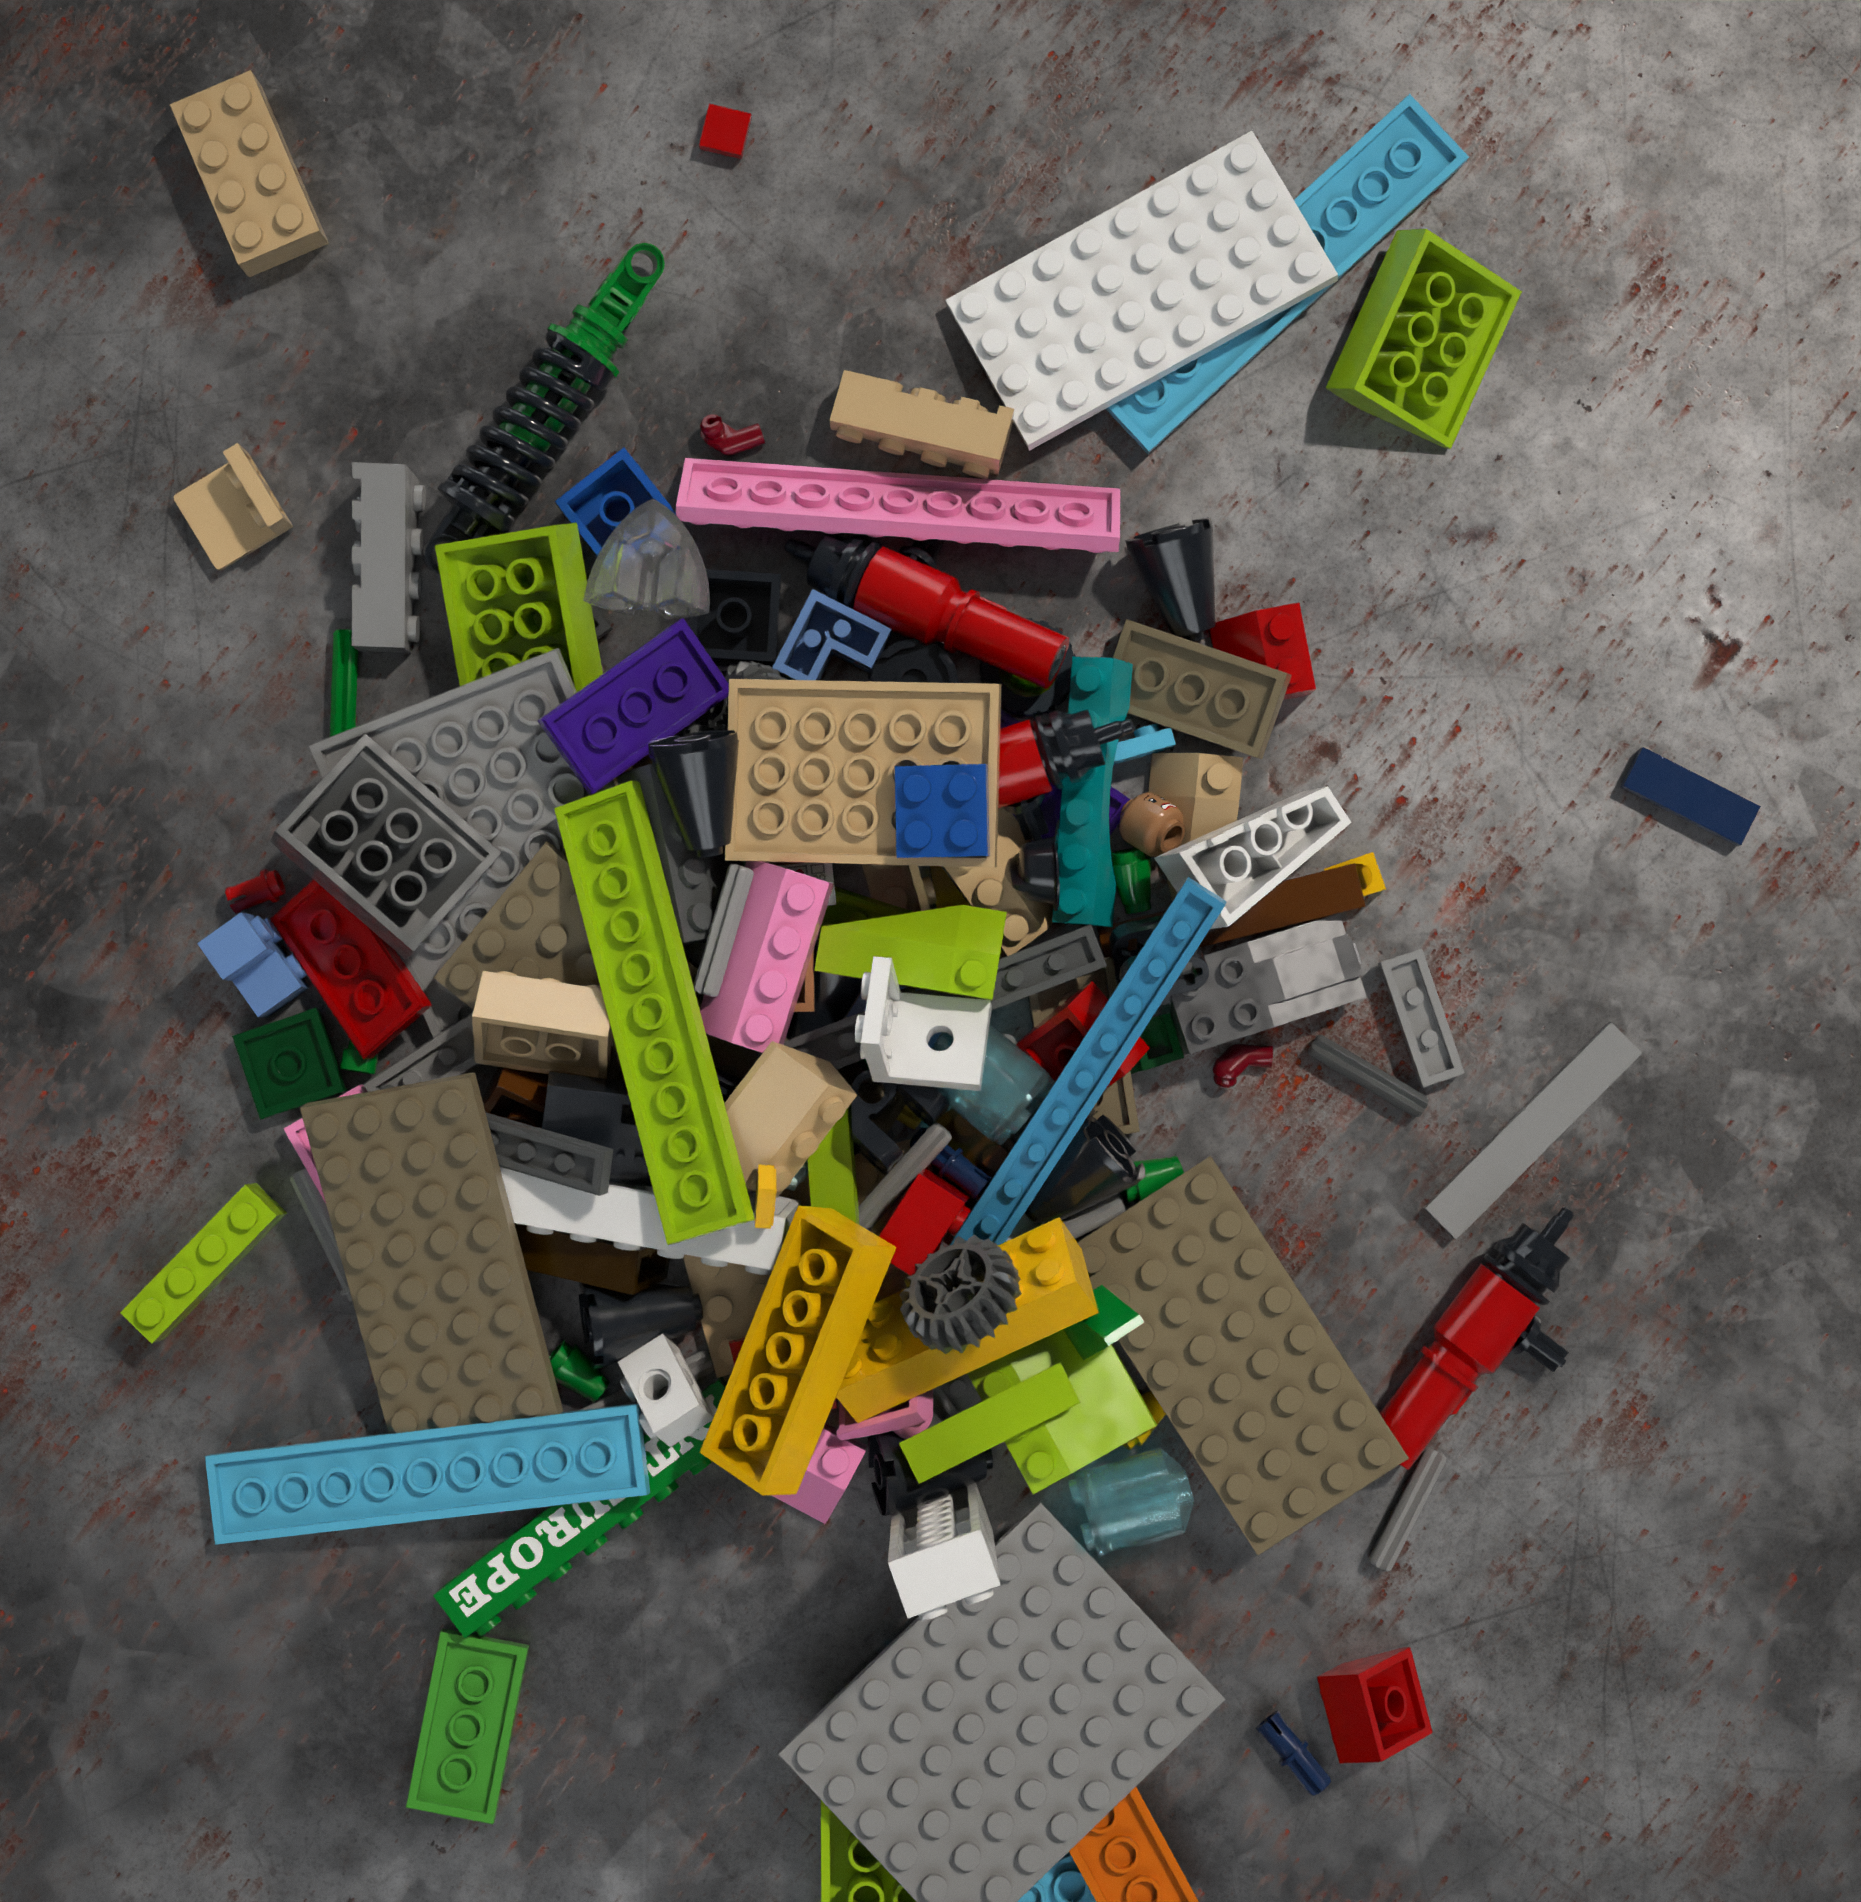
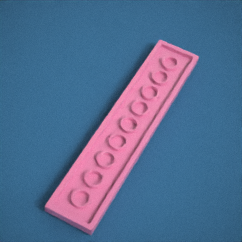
(899, 505)

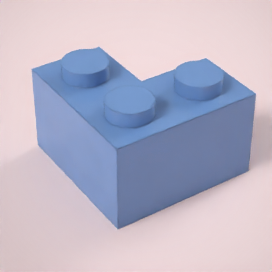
(829, 630)
(251, 957)

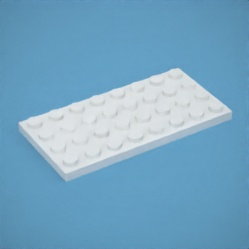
(1141, 290)

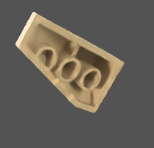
(1201, 787)

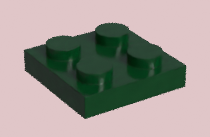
(289, 1063)

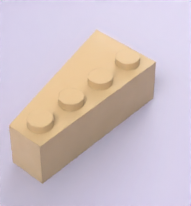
(921, 424)

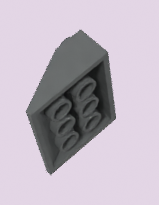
(384, 846)
(691, 880)

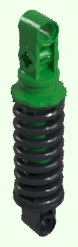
(543, 408)

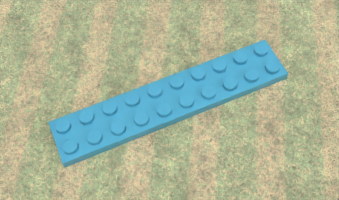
(1349, 214)
(427, 1474)

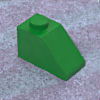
(1104, 1328)

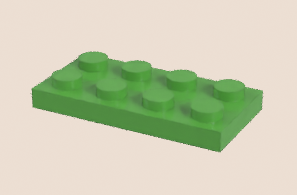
(467, 1726)

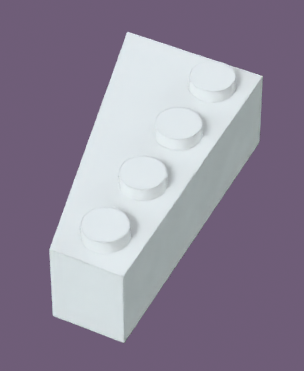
(1256, 851)

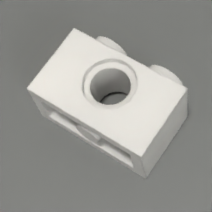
(681, 1408)

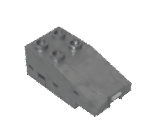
(1269, 984)

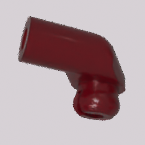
(727, 439)
(1237, 1059)

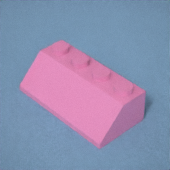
(768, 957)

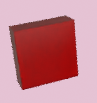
(725, 131)

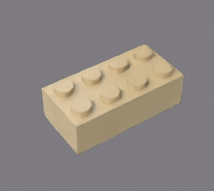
(249, 174)

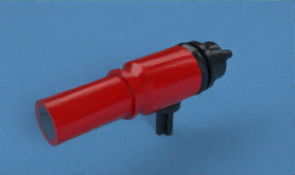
(928, 605)
(1047, 754)
(1478, 1332)

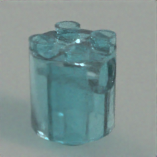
(1008, 1089)
(1132, 1501)

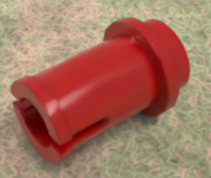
(257, 890)

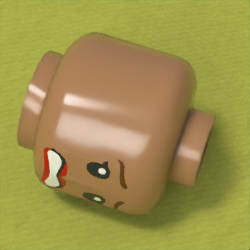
(1151, 824)

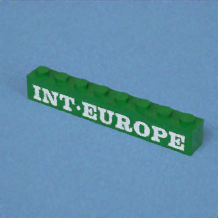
(560, 1533)

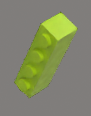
(203, 1262)

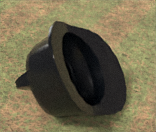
(1037, 870)

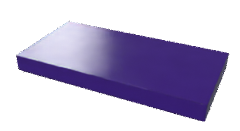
(634, 703)

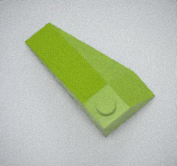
(930, 949)

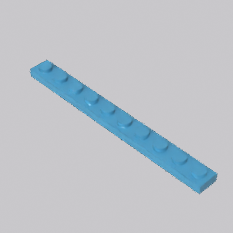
(1094, 1063)

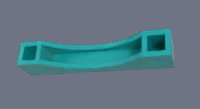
(1084, 835)

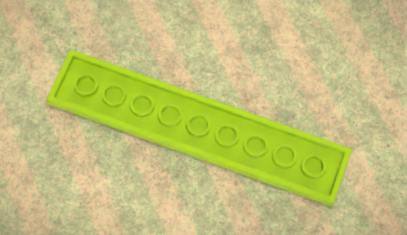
(654, 1013)

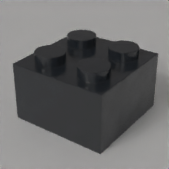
(740, 617)

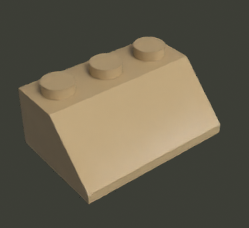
(993, 889)
(541, 1026)
(785, 1111)

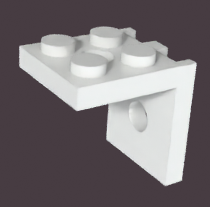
(900, 1025)

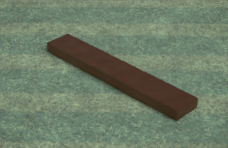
(1285, 905)

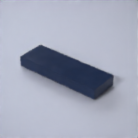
(1690, 796)

